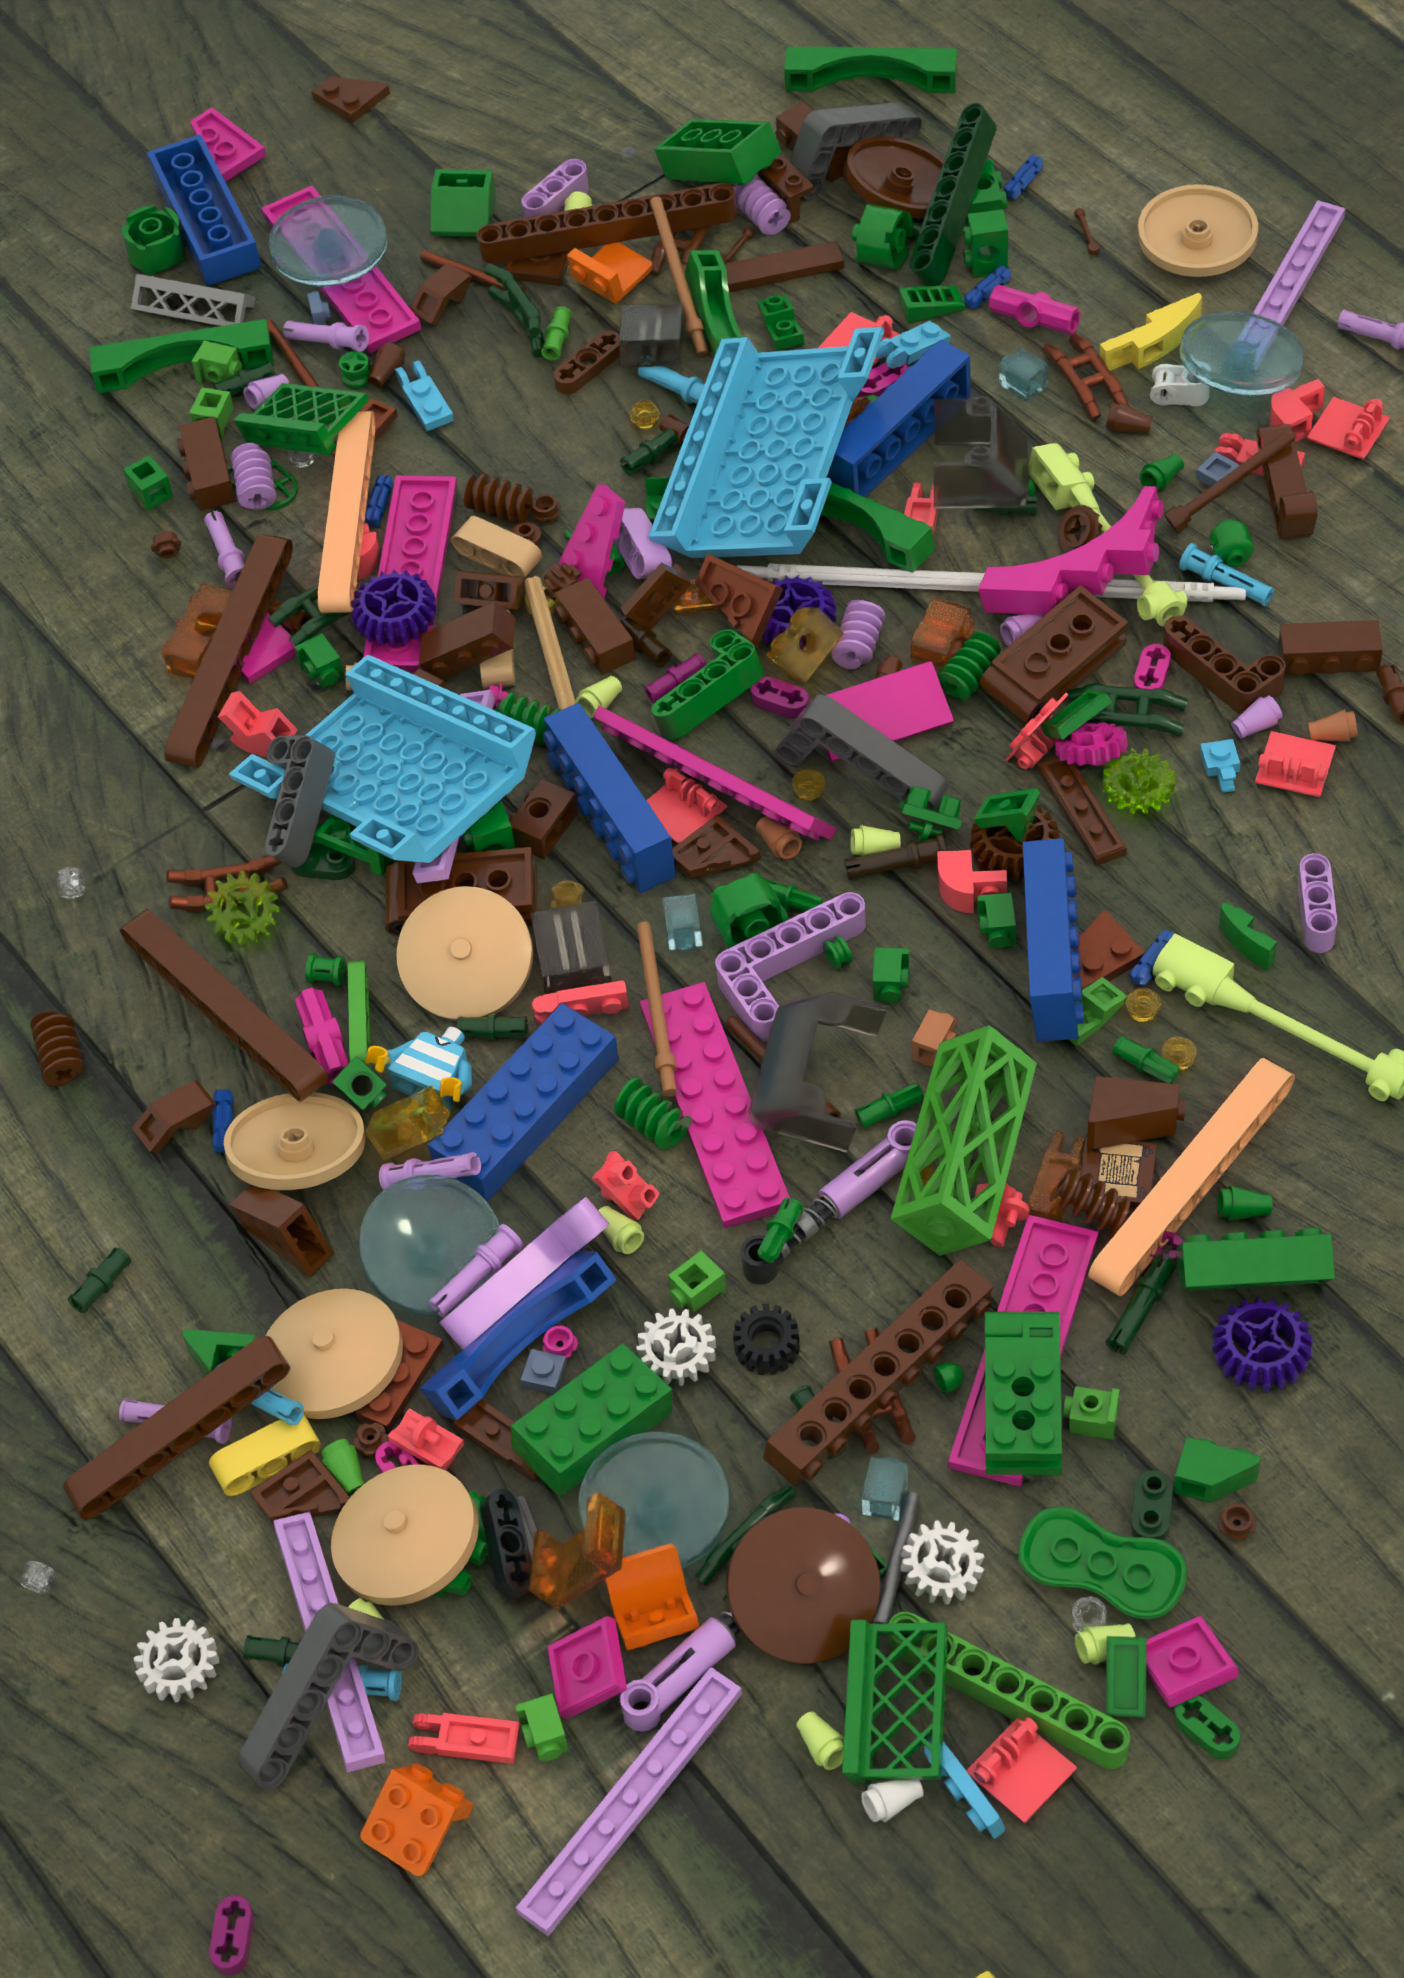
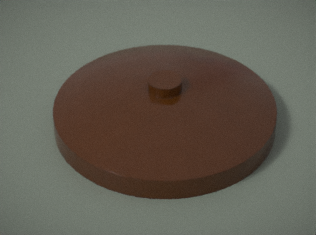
(893, 173)
(801, 1584)

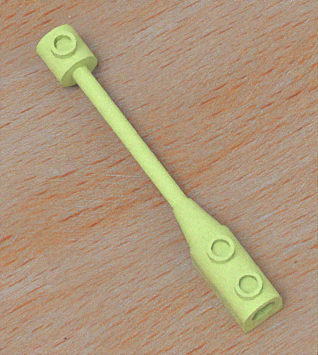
(1066, 487)
(1210, 980)

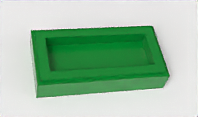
(1075, 714)
(1126, 1676)

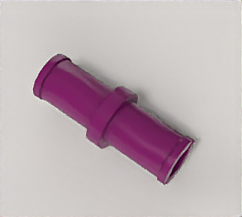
(674, 677)

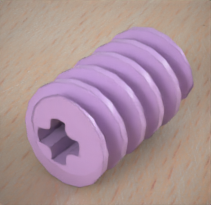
(762, 206)
(253, 477)
(861, 631)

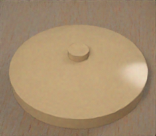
(1197, 230)
(464, 953)
(294, 1142)
(339, 1351)
(404, 1535)

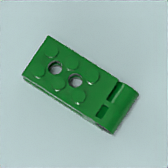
(1023, 1393)

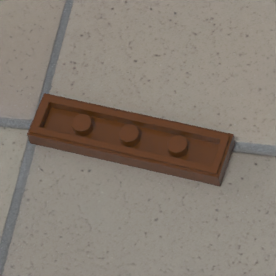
(784, 266)
(1082, 810)

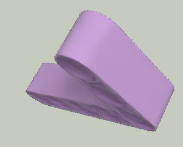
(784, 946)
(524, 1272)

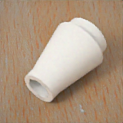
(890, 1797)

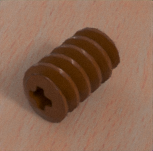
(497, 499)
(57, 1048)
(1092, 1200)

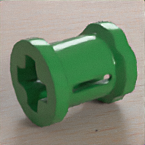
(333, 971)

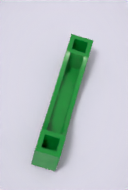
(925, 68)
(710, 295)
(123, 363)
(902, 538)

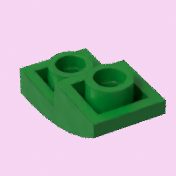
(780, 322)
(1238, 929)

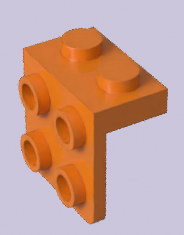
(610, 271)
(651, 1597)
(413, 1817)

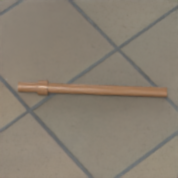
(693, 325)
(665, 1060)

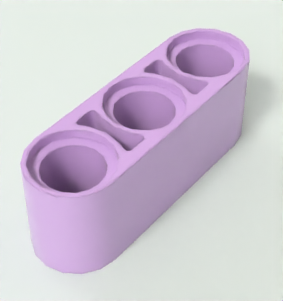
(553, 190)
(636, 547)
(1317, 903)

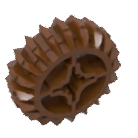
(999, 850)

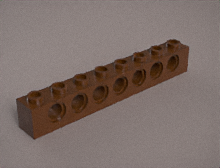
(958, 1286)

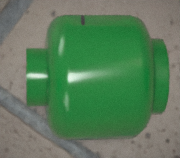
(1231, 542)

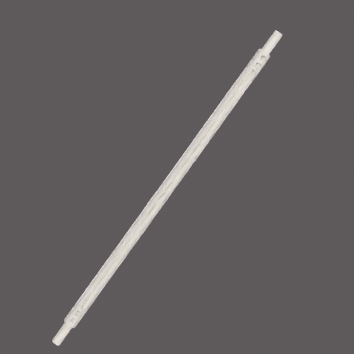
(963, 581)

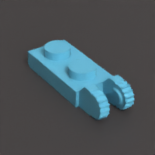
(911, 344)
(424, 398)
(963, 1786)

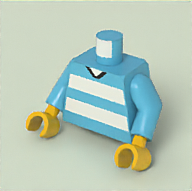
(425, 1063)

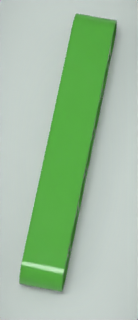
(1020, 1703)

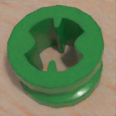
(837, 952)

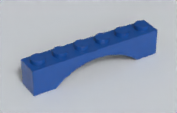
(476, 1367)

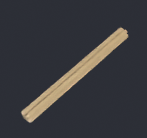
(549, 642)

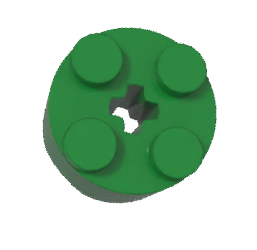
(883, 237)
(153, 239)
(745, 909)

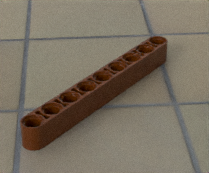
(605, 223)
(228, 647)
(224, 1005)

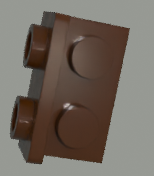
(787, 184)
(656, 595)

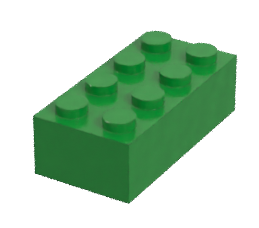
(718, 151)
(1255, 1262)
(588, 1415)

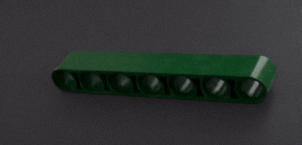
(953, 195)

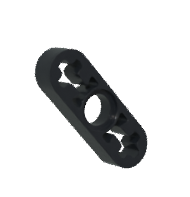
(512, 1527)

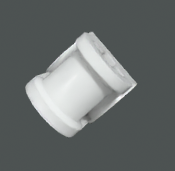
(1180, 386)

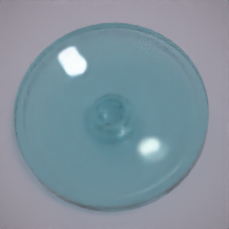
(328, 241)
(1241, 353)
(421, 1238)
(669, 1493)

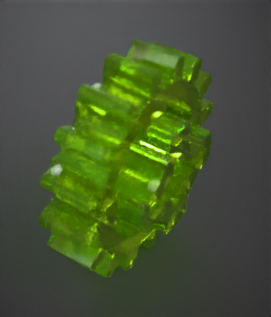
(1139, 781)
(251, 899)

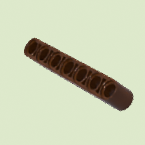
(176, 1427)

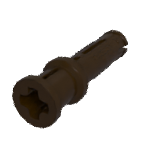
(911, 855)

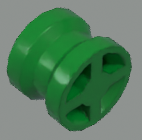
(354, 370)

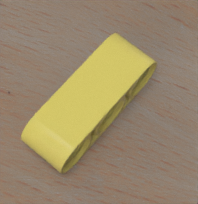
(262, 1455)

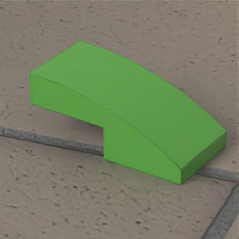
(1100, 1003)

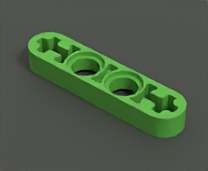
(358, 1009)

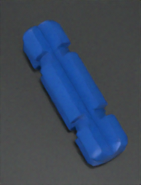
(1023, 177)
(985, 288)
(378, 500)
(1142, 973)
(221, 1117)

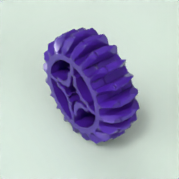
(797, 595)
(393, 608)
(1271, 1361)

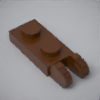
(492, 1432)

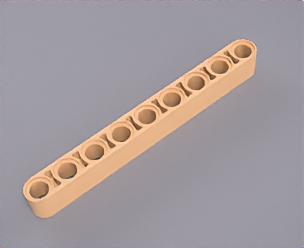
(346, 514)
(1191, 1176)

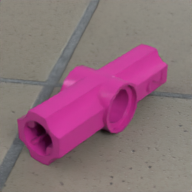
(1022, 305)
(321, 1032)

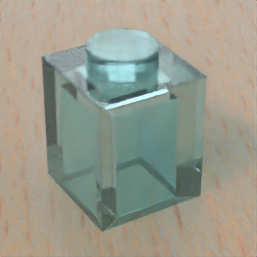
(1023, 374)
(682, 922)
(885, 1488)

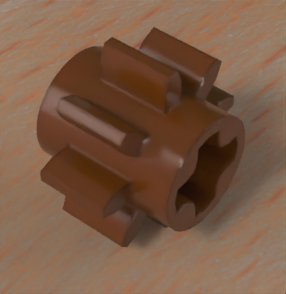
(560, 577)

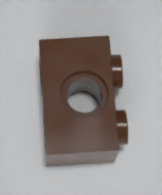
(485, 588)
(543, 817)

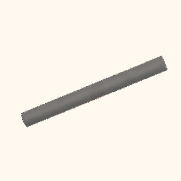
(893, 1571)

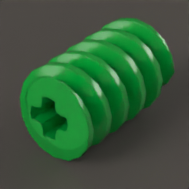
(968, 665)
(526, 714)
(651, 1115)

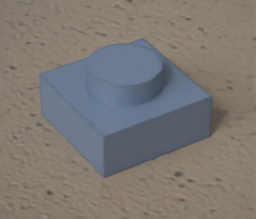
(319, 310)
(1215, 468)
(543, 1371)

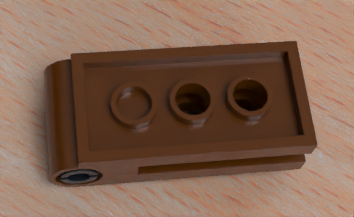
(1055, 654)
(503, 871)

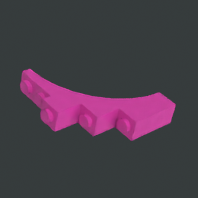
(1042, 585)

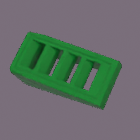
(921, 303)

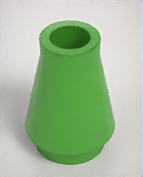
(343, 1464)

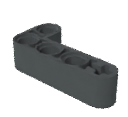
(300, 796)

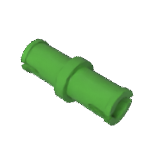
(556, 333)

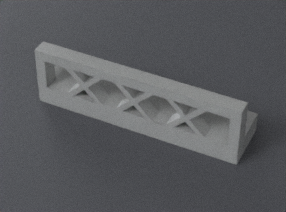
(197, 292)

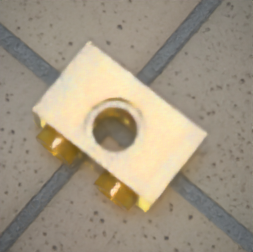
(820, 637)
(407, 1123)

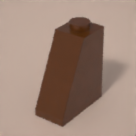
(1132, 1111)
(283, 1227)

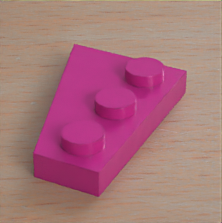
(227, 143)
(594, 535)

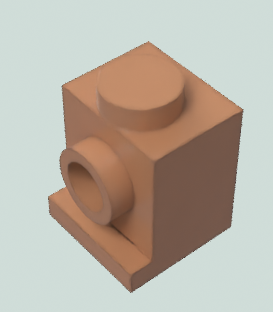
(933, 1030)

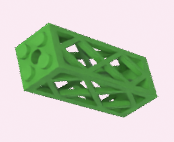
(949, 1218)

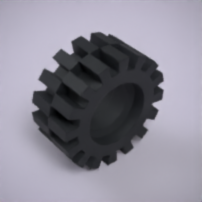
(766, 1357)

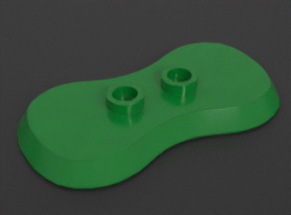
(1132, 1573)

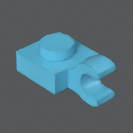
(1221, 760)

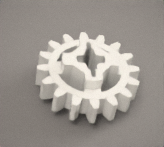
(686, 1356)
(938, 1577)
(175, 1667)

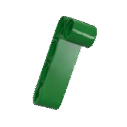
(710, 688)

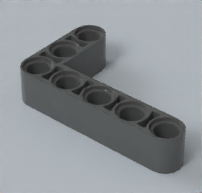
(843, 127)
(860, 746)
(309, 1681)

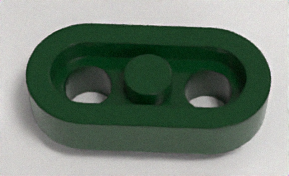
(322, 865)
(1152, 1504)

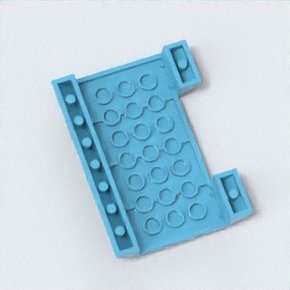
(761, 448)
(409, 762)

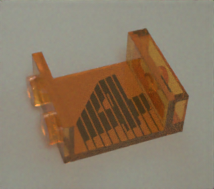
(580, 1563)

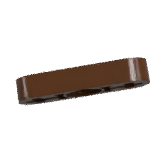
(570, 381)

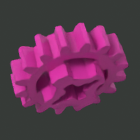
(1092, 744)

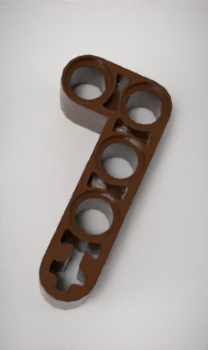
(1291, 504)
(1221, 670)

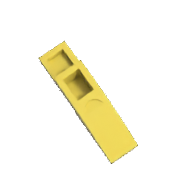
(1155, 339)

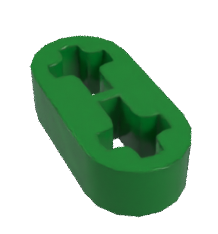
(1201, 1732)

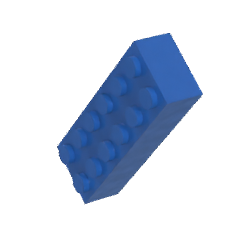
(205, 210)
(899, 419)
(609, 798)
(1052, 940)
(528, 1098)

